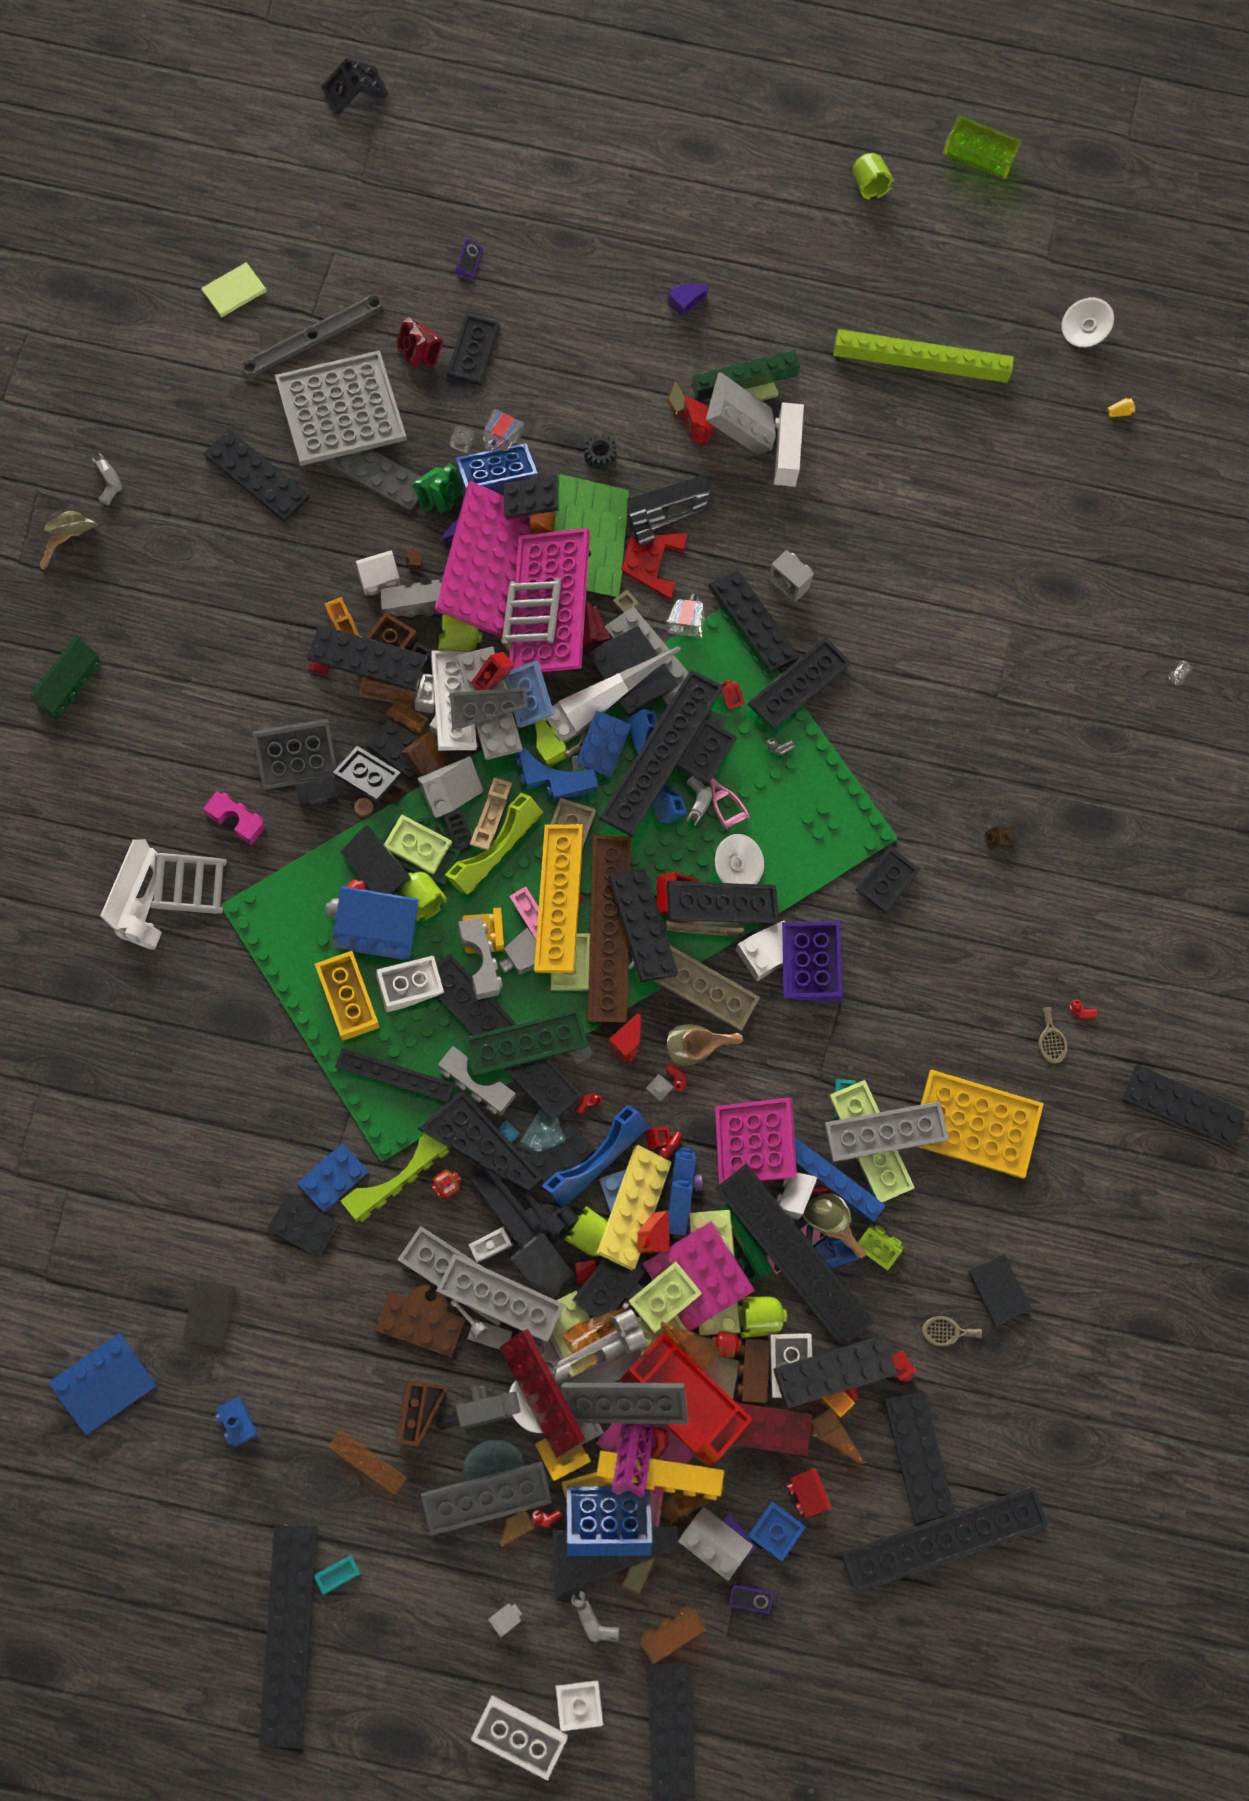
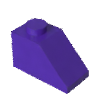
(686, 297)

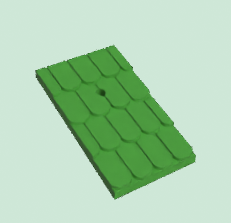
(605, 514)

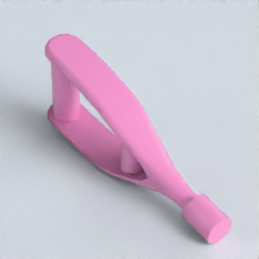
(722, 793)

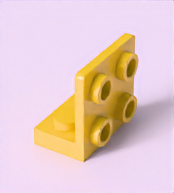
(494, 927)
(564, 1464)

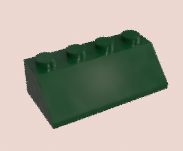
(65, 678)
(747, 1250)

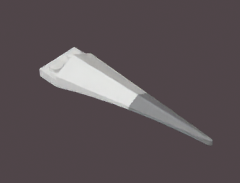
(576, 712)

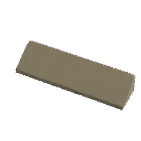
(710, 928)

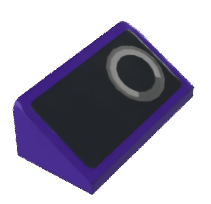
(469, 259)
(750, 1599)

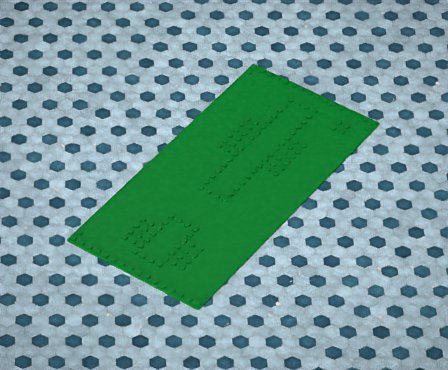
(802, 814)

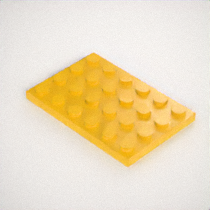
(984, 1123)

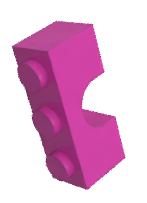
(222, 807)

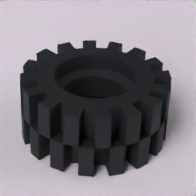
(596, 460)

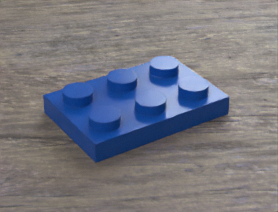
(603, 744)
(333, 1178)

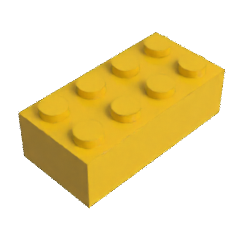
(347, 995)

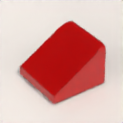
(657, 1137)
(584, 1270)

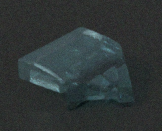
(543, 1133)

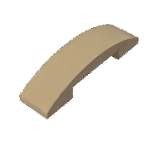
(491, 814)

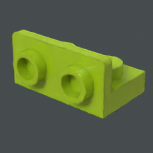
(880, 1246)

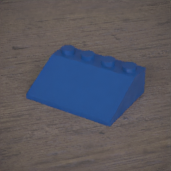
(497, 467)
(375, 923)
(102, 1383)
(608, 1522)

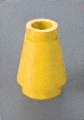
(1122, 408)

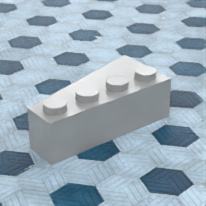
(411, 601)

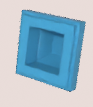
(509, 1131)

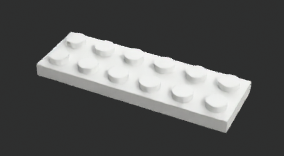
(448, 679)

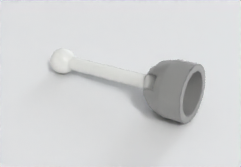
(478, 1328)

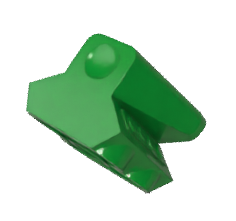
(439, 488)

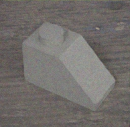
(505, 1619)

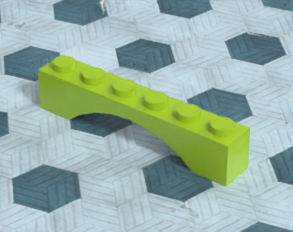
(548, 747)
(519, 818)
(364, 1200)

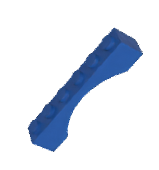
(669, 804)
(569, 1183)
(853, 1195)

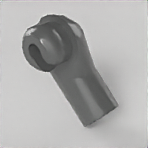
(779, 749)

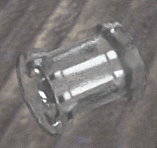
(1179, 673)

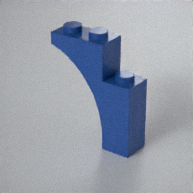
(561, 783)
(681, 1190)

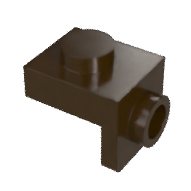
(1001, 837)

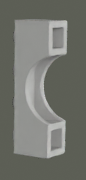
(473, 935)
(495, 1096)

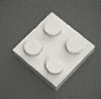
(579, 1705)

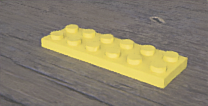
(633, 1206)

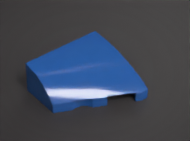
(835, 1252)

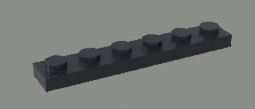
(395, 1075)

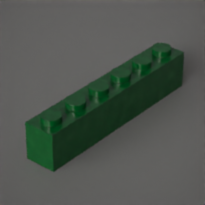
(749, 373)

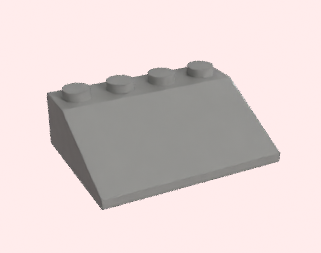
(741, 416)

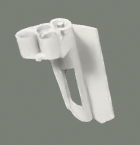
(125, 911)

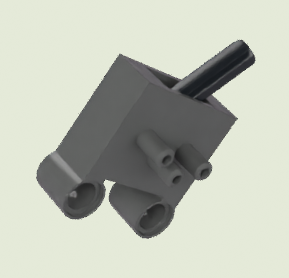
(481, 1410)

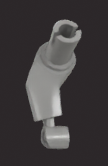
(111, 479)
(702, 801)
(590, 1624)

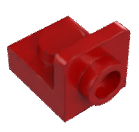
(732, 694)
(903, 1367)

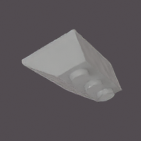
(715, 1543)

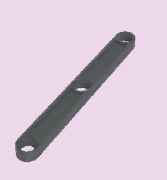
(300, 342)

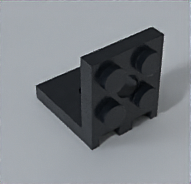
(353, 77)

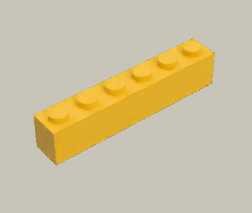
(670, 1476)

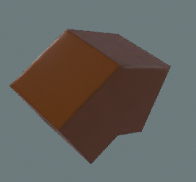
(414, 559)

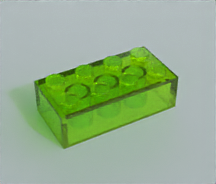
(982, 147)

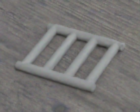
(512, 603)
(176, 904)

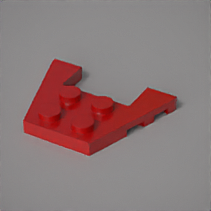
(644, 561)

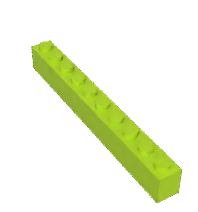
(923, 356)

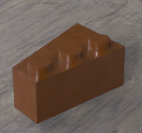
(417, 1409)

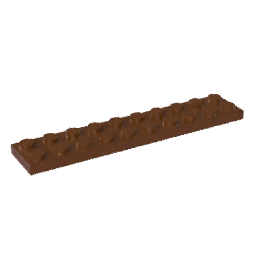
(607, 937)

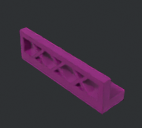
(627, 1454)

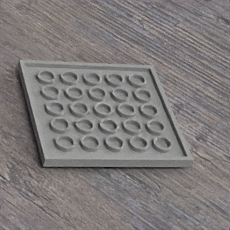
(340, 408)

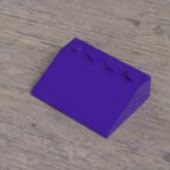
(812, 961)

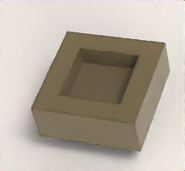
(625, 601)

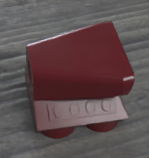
(418, 343)
(594, 629)

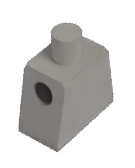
(520, 953)

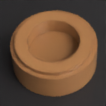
(363, 807)

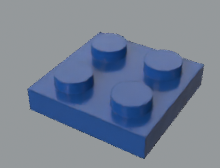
(776, 1531)

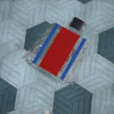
(502, 431)
(687, 617)

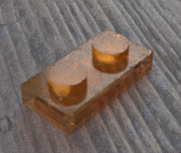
(407, 717)

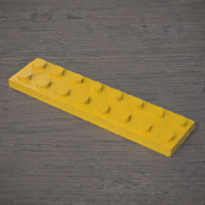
(559, 899)

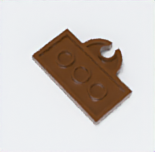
(421, 1321)

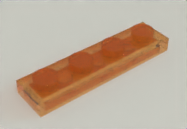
(367, 1462)

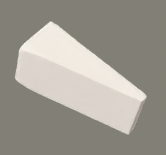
(425, 695)
(491, 1244)

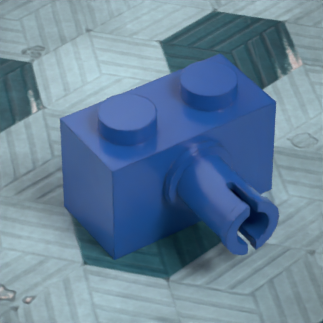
(237, 1422)

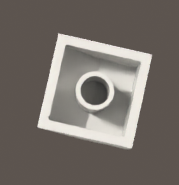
(377, 573)
(796, 1194)

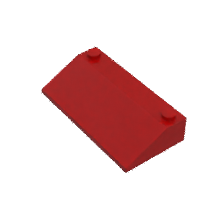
(713, 1414)

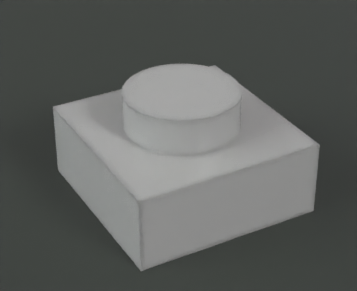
(659, 1088)

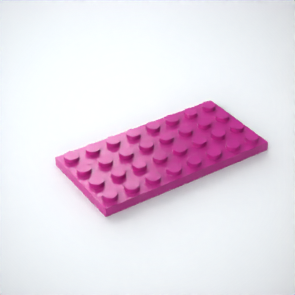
(543, 559)
(481, 561)

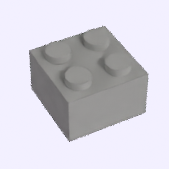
(790, 576)

